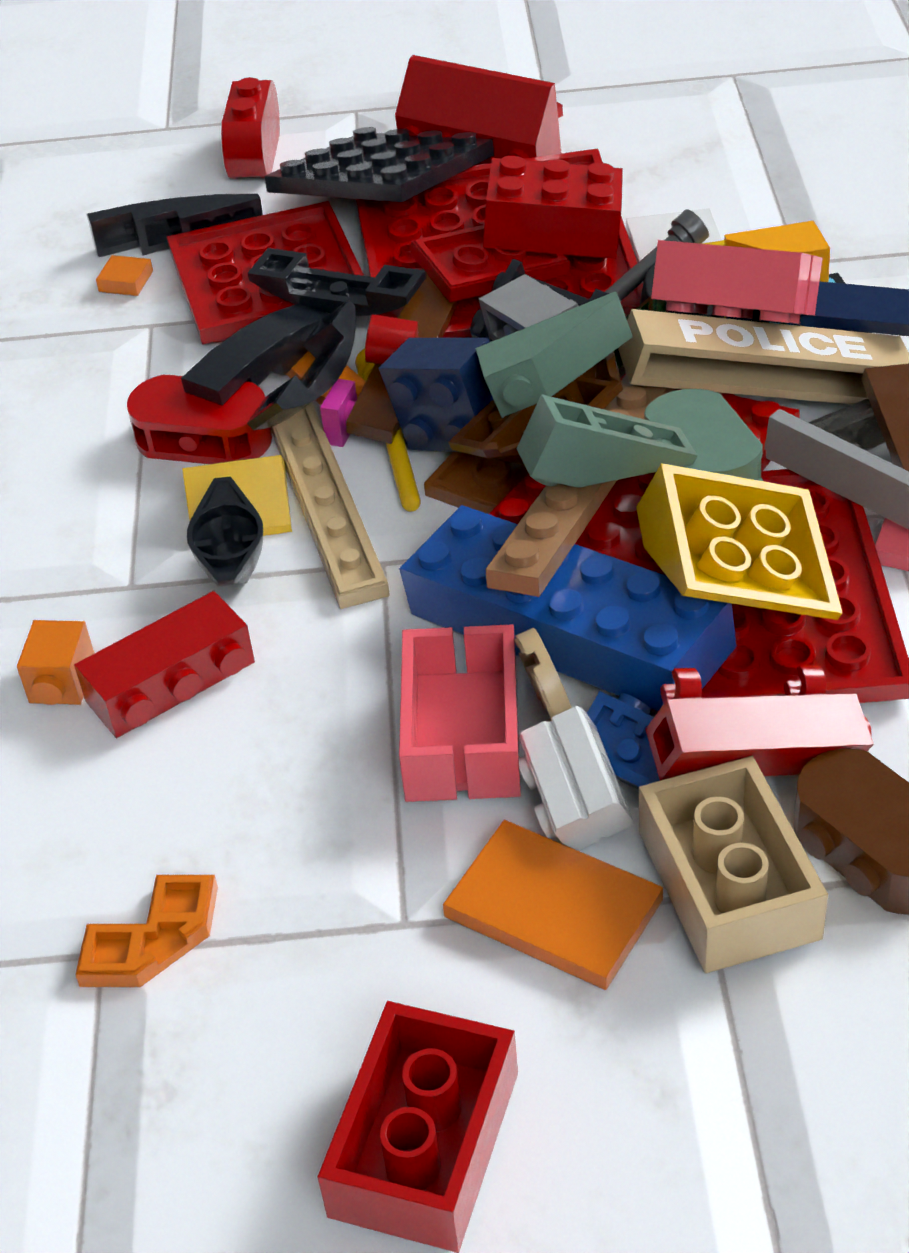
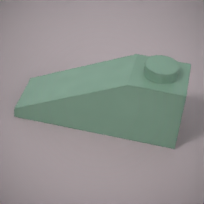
(552, 353)
(595, 446)

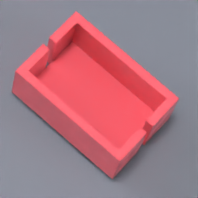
(736, 281)
(456, 725)

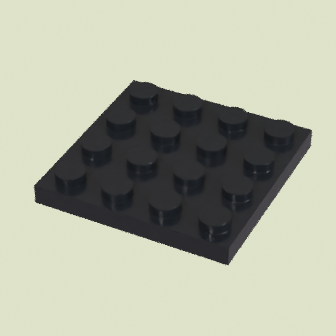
(380, 165)

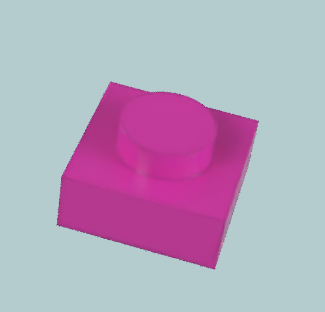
(336, 411)

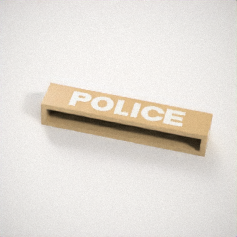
(754, 357)

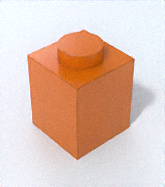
(49, 661)

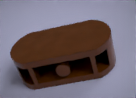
(858, 822)

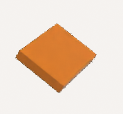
(554, 903)

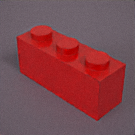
(165, 663)

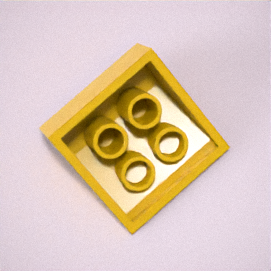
(738, 541)

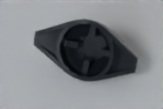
(226, 533)

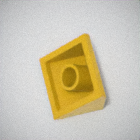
(260, 480)

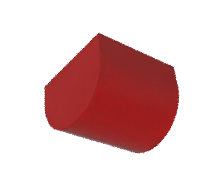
(386, 336)

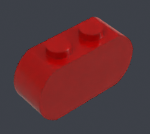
(250, 128)
(192, 429)

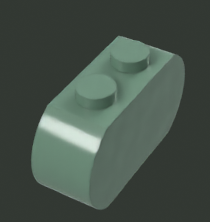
(713, 430)

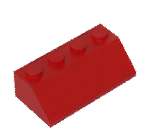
(493, 104)

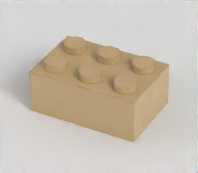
(731, 864)

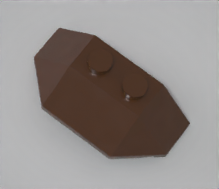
(499, 437)

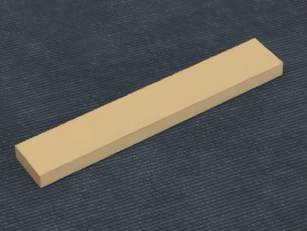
(330, 510)

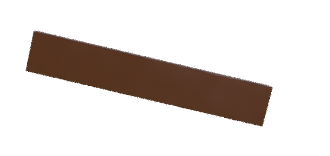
(373, 411)

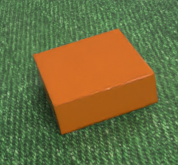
(124, 275)

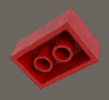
(553, 207)
(420, 1126)

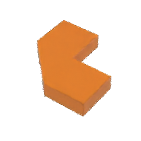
(136, 953)

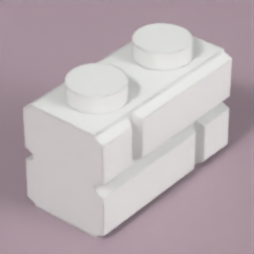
(573, 780)

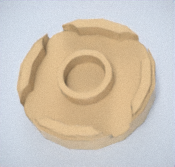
(542, 673)

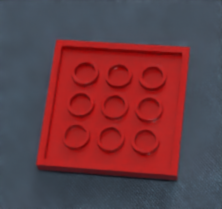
(217, 258)

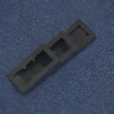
(151, 222)
(253, 353)

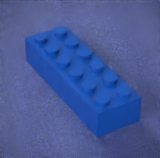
(595, 617)

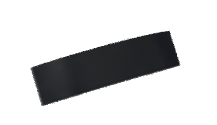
(291, 279)
(331, 346)

